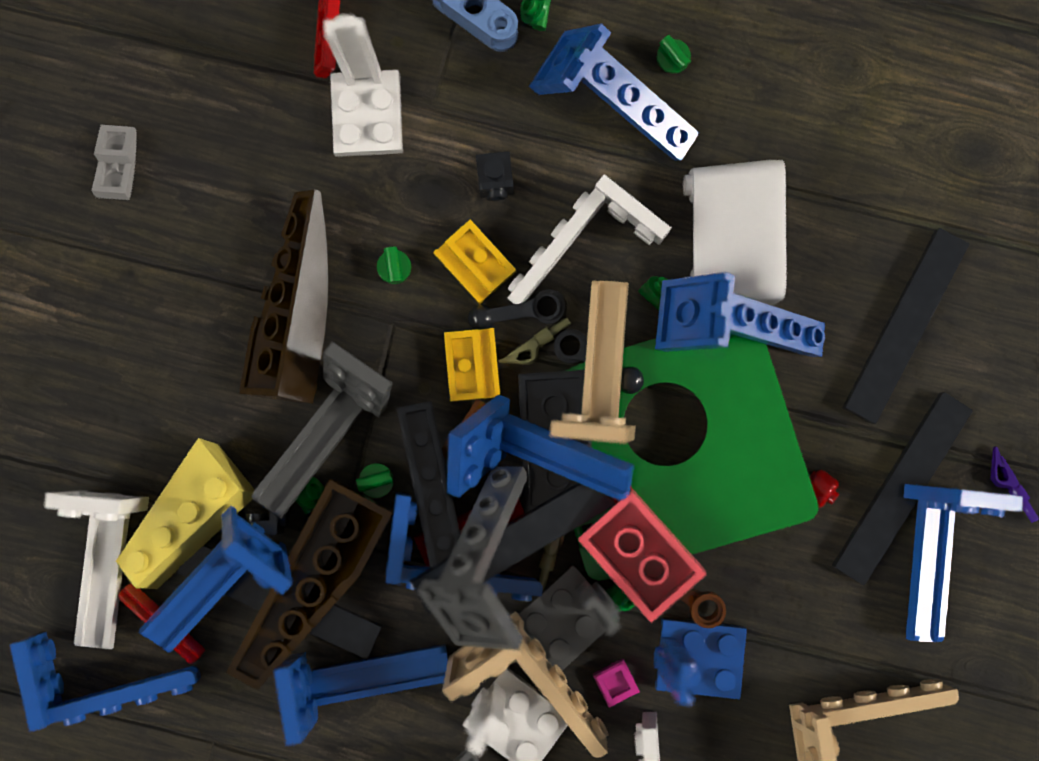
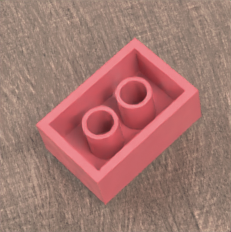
(642, 556)

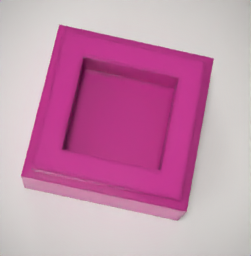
(615, 682)

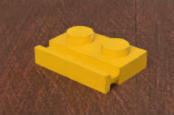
(474, 261)
(472, 364)

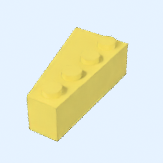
(184, 515)

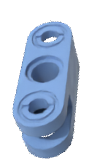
(485, 24)

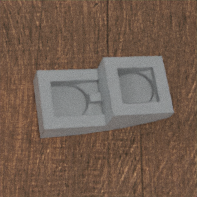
(116, 162)

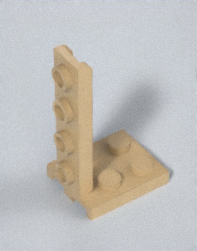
(602, 370)
(473, 665)
(814, 722)

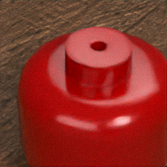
(824, 487)

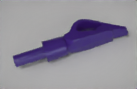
(1010, 482)

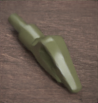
(533, 345)
(548, 559)

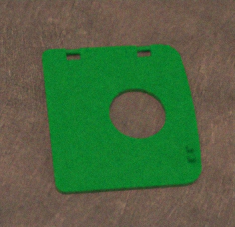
(749, 466)

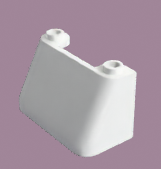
(741, 225)

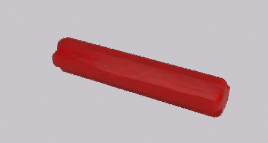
(144, 608)

